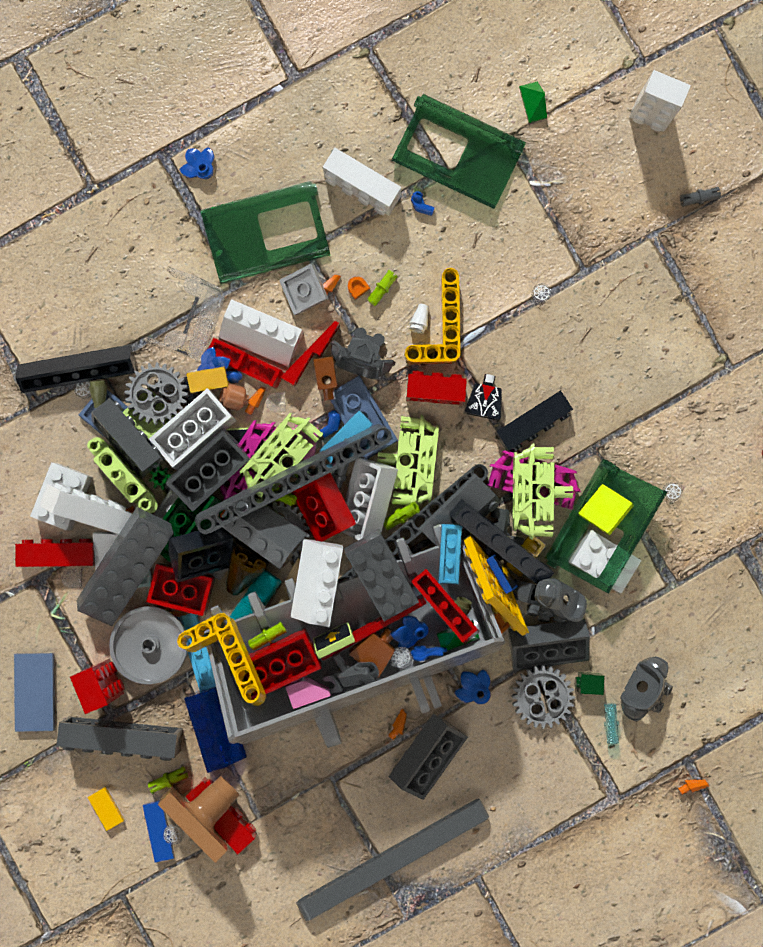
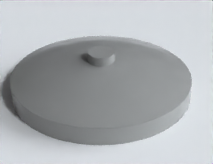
(147, 645)

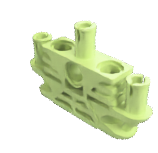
(274, 444)
(425, 462)
(122, 475)
(523, 491)

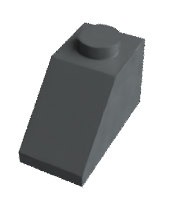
(525, 592)

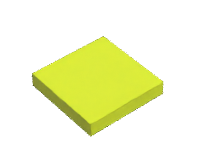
(606, 509)

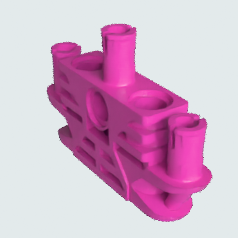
(249, 444)
(559, 474)

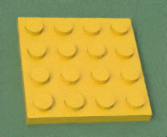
(493, 592)

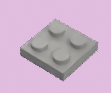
(304, 289)

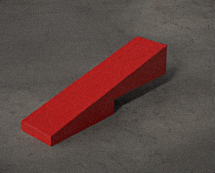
(318, 348)
(248, 364)

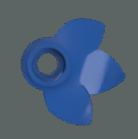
(196, 162)
(210, 361)
(411, 632)
(422, 653)
(472, 685)

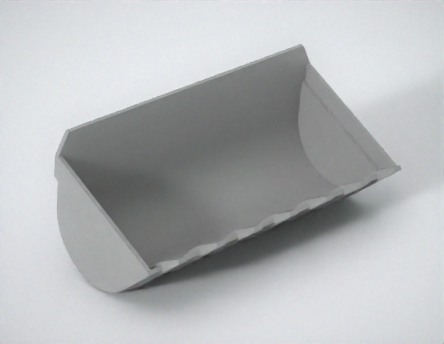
(351, 605)

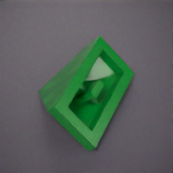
(534, 101)
(450, 640)

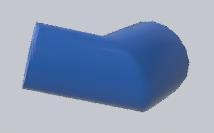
(419, 204)
(234, 377)
(333, 423)

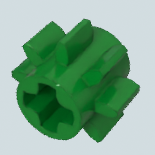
(157, 474)

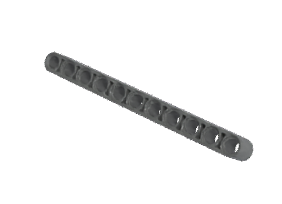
(284, 478)
(410, 525)
(392, 859)

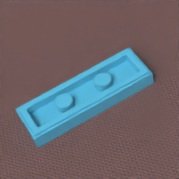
(355, 425)
(450, 554)

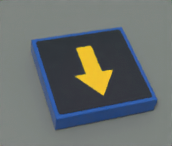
(502, 573)

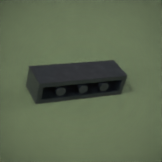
(533, 421)

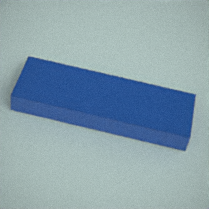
(156, 824)

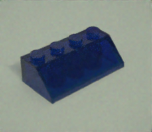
(210, 730)

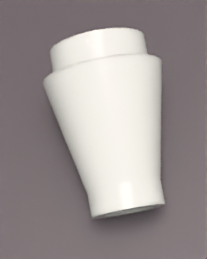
(420, 319)

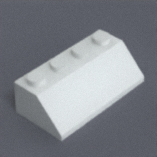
(260, 333)
(369, 496)
(316, 582)

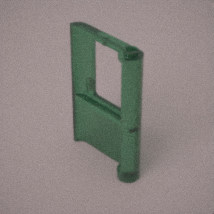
(484, 163)
(238, 239)
(646, 503)

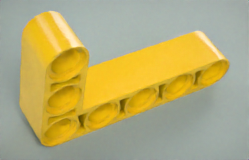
(447, 325)
(231, 652)

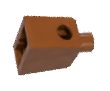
(324, 367)
(374, 649)

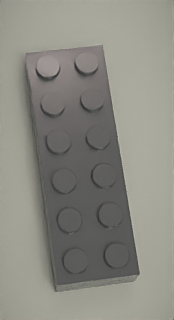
(124, 566)
(119, 737)

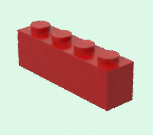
(54, 554)
(445, 606)
(231, 825)

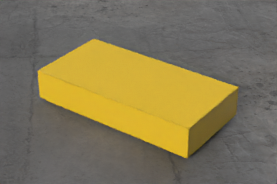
(208, 378)
(106, 808)

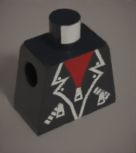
(485, 400)

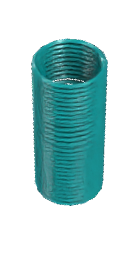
(264, 587)

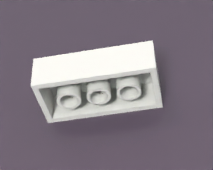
(659, 101)
(361, 182)
(192, 429)
(84, 508)

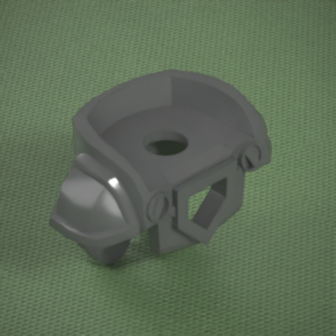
(362, 355)
(550, 595)
(637, 704)

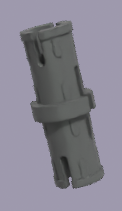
(700, 196)

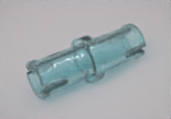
(611, 723)

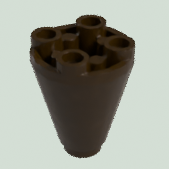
(244, 568)

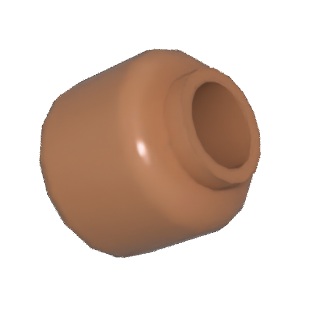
(233, 397)

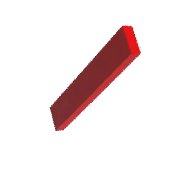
(378, 624)

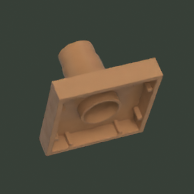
(201, 814)

